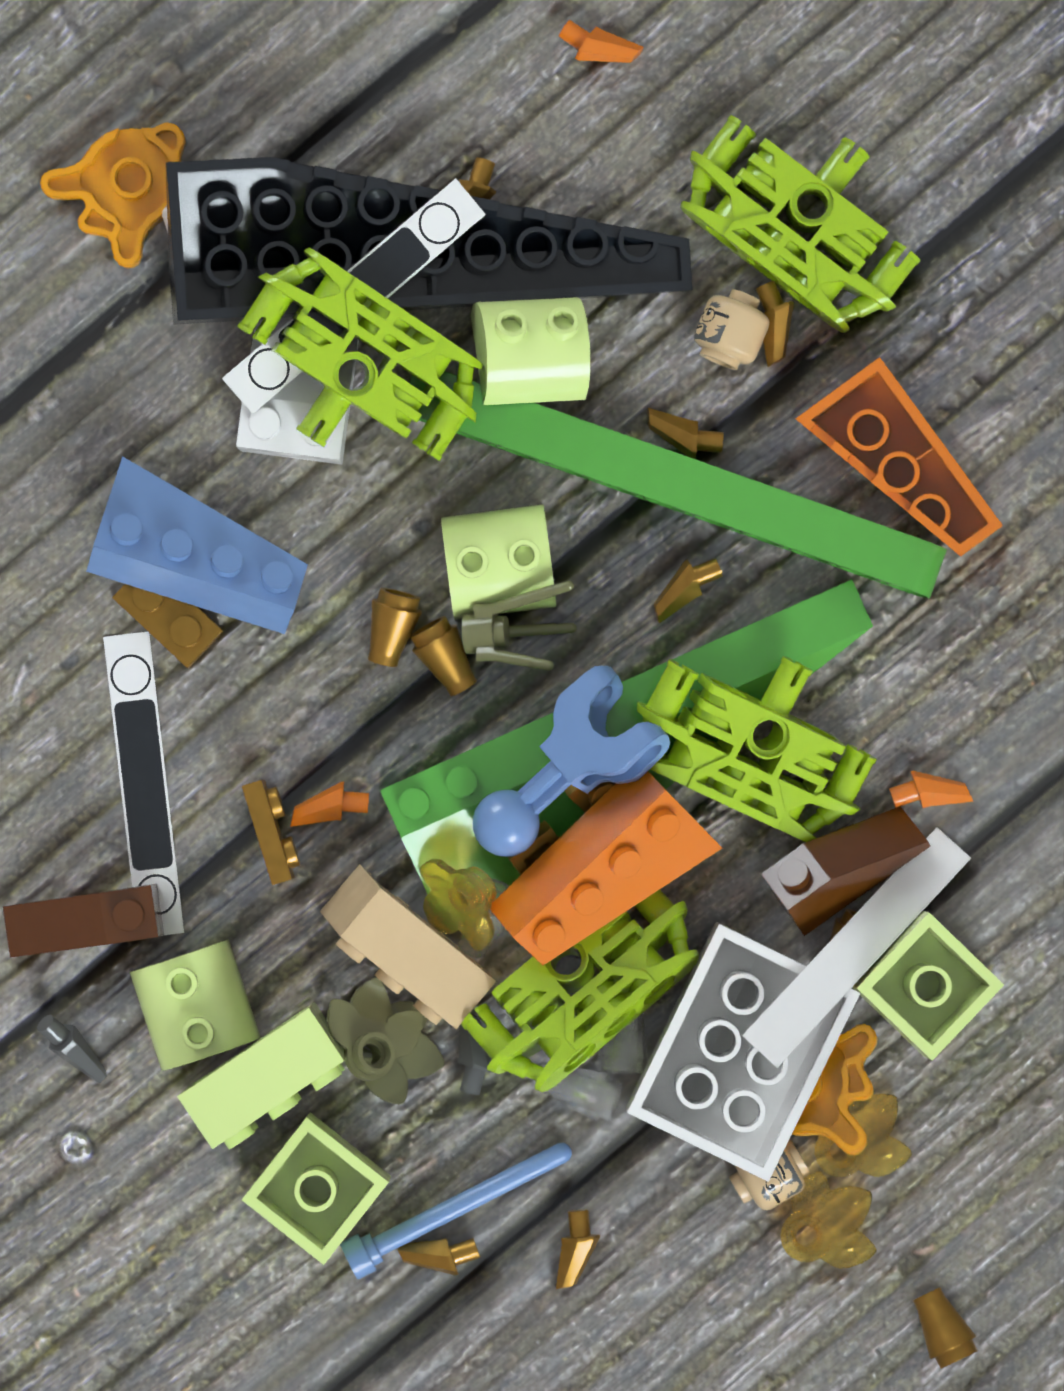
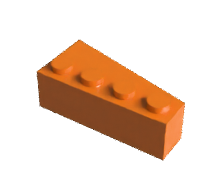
(895, 448)
(602, 867)

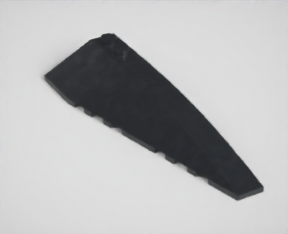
(261, 214)

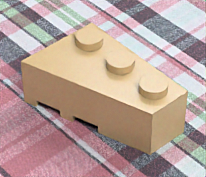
(405, 949)

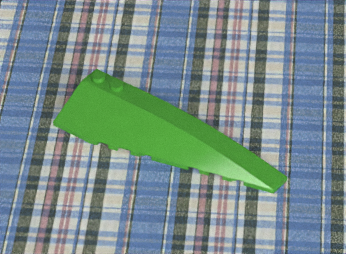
(439, 804)

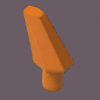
(599, 44)
(929, 791)
(329, 806)

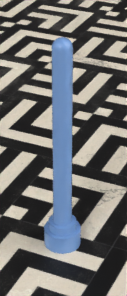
(367, 1251)

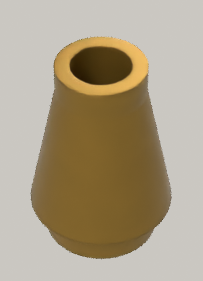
(392, 624)
(443, 654)
(943, 1328)

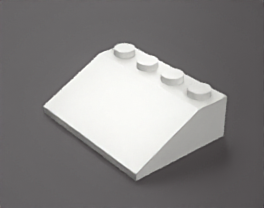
(710, 1080)

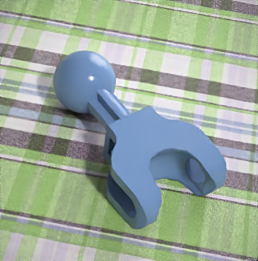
(579, 756)

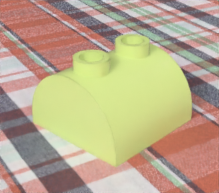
(532, 350)
(497, 557)
(195, 1005)

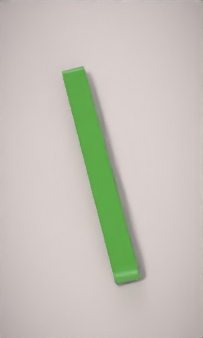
(702, 491)

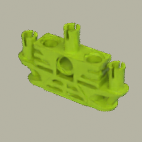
(777, 249)
(382, 327)
(739, 781)
(581, 1024)

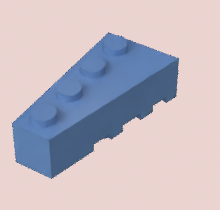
(191, 553)

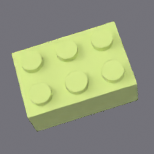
(264, 1078)

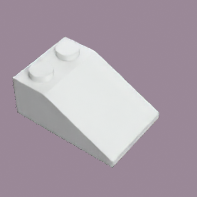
(274, 424)

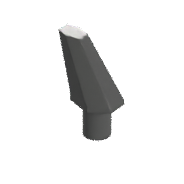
(72, 1047)
(474, 1059)

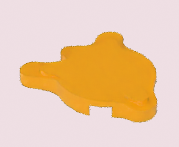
(121, 186)
(837, 1087)

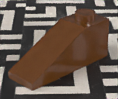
(842, 866)
(83, 920)

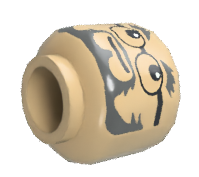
(731, 329)
(784, 1183)

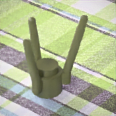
(487, 632)

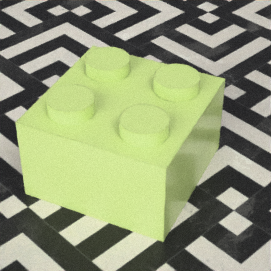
(928, 985)
(316, 1188)

